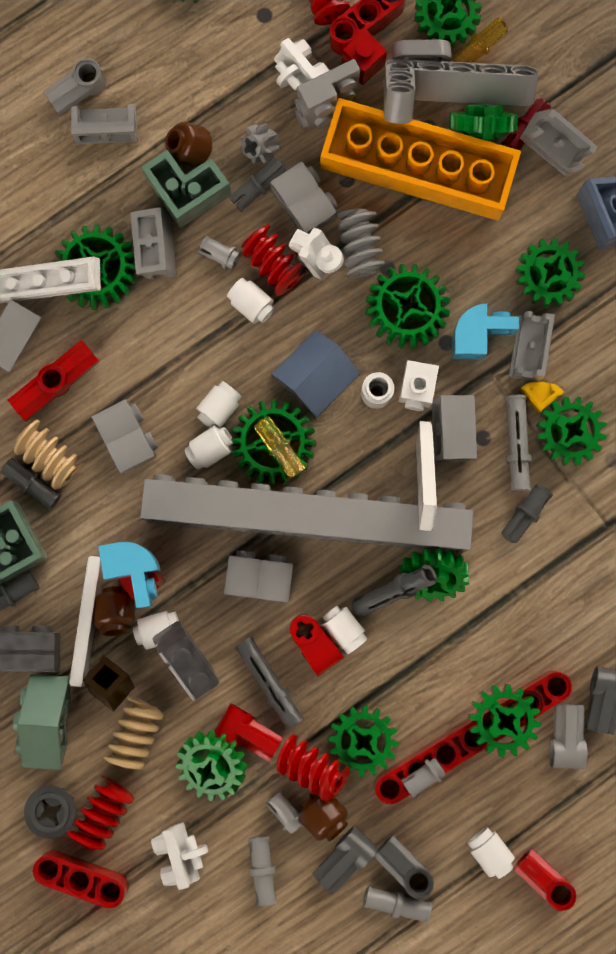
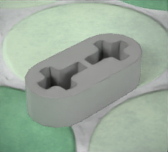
(423, 50)

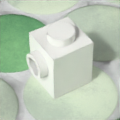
(418, 385)

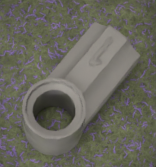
(72, 88)
(568, 746)

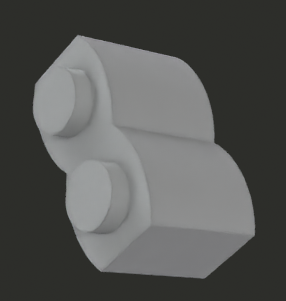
(303, 198)
(124, 436)
(258, 578)

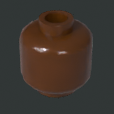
(189, 144)
(113, 611)
(323, 818)

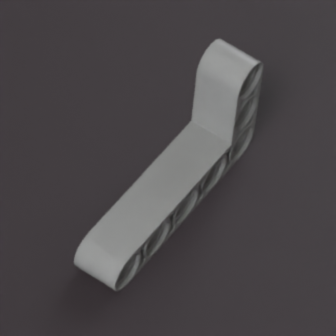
(454, 82)

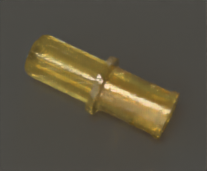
(481, 42)
(279, 447)

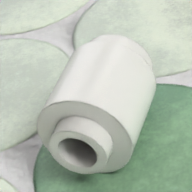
(251, 301)
(380, 381)
(218, 405)
(209, 447)
(152, 625)
(343, 629)
(491, 853)

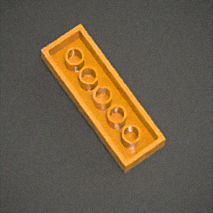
(419, 160)

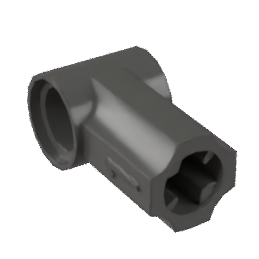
(603, 702)
(351, 853)
(403, 865)

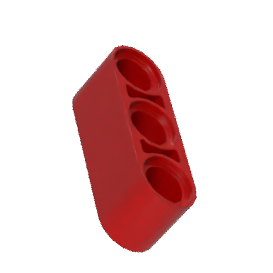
(353, 24)
(65, 883)

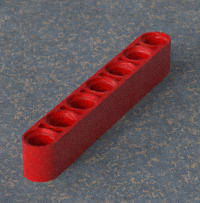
(455, 737)

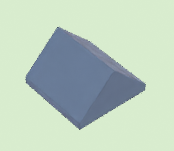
(599, 206)
(316, 373)

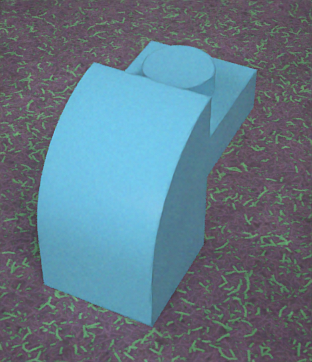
(471, 331)
(132, 560)

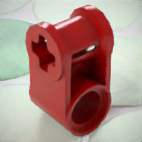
(318, 647)

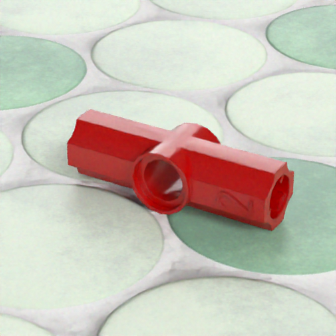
(37, 395)

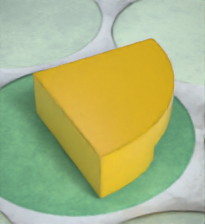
(541, 394)

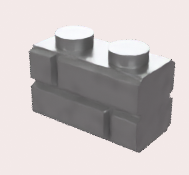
(29, 650)
(185, 660)

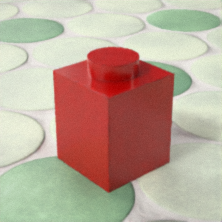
(368, 54)

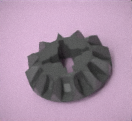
(47, 827)

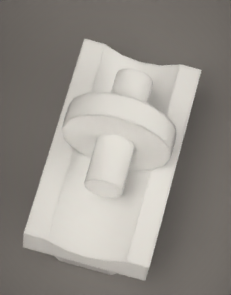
(294, 64)
(316, 252)
(183, 856)

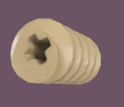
(46, 456)
(135, 734)

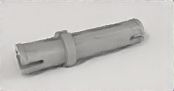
(519, 481)

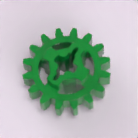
(452, 25)
(483, 121)
(561, 277)
(561, 423)
(450, 571)
(516, 710)
(375, 730)
(226, 771)

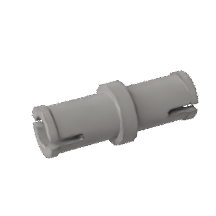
(262, 871)
(397, 904)

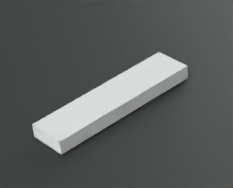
(50, 279)
(426, 476)
(85, 627)

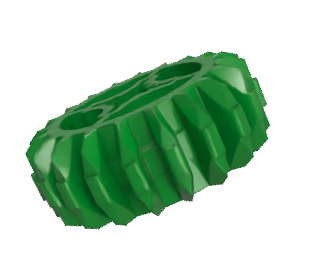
(107, 261)
(419, 282)
(259, 447)

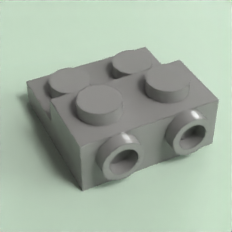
(319, 96)

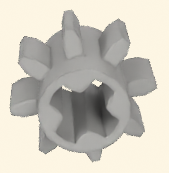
(259, 143)

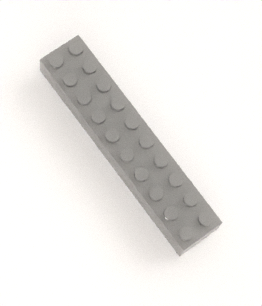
(303, 514)

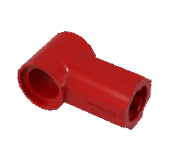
(247, 732)
(544, 879)

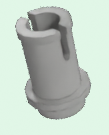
(220, 253)
(424, 777)
(285, 812)

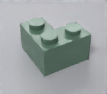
(187, 194)
(18, 542)
(42, 721)

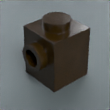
(108, 683)

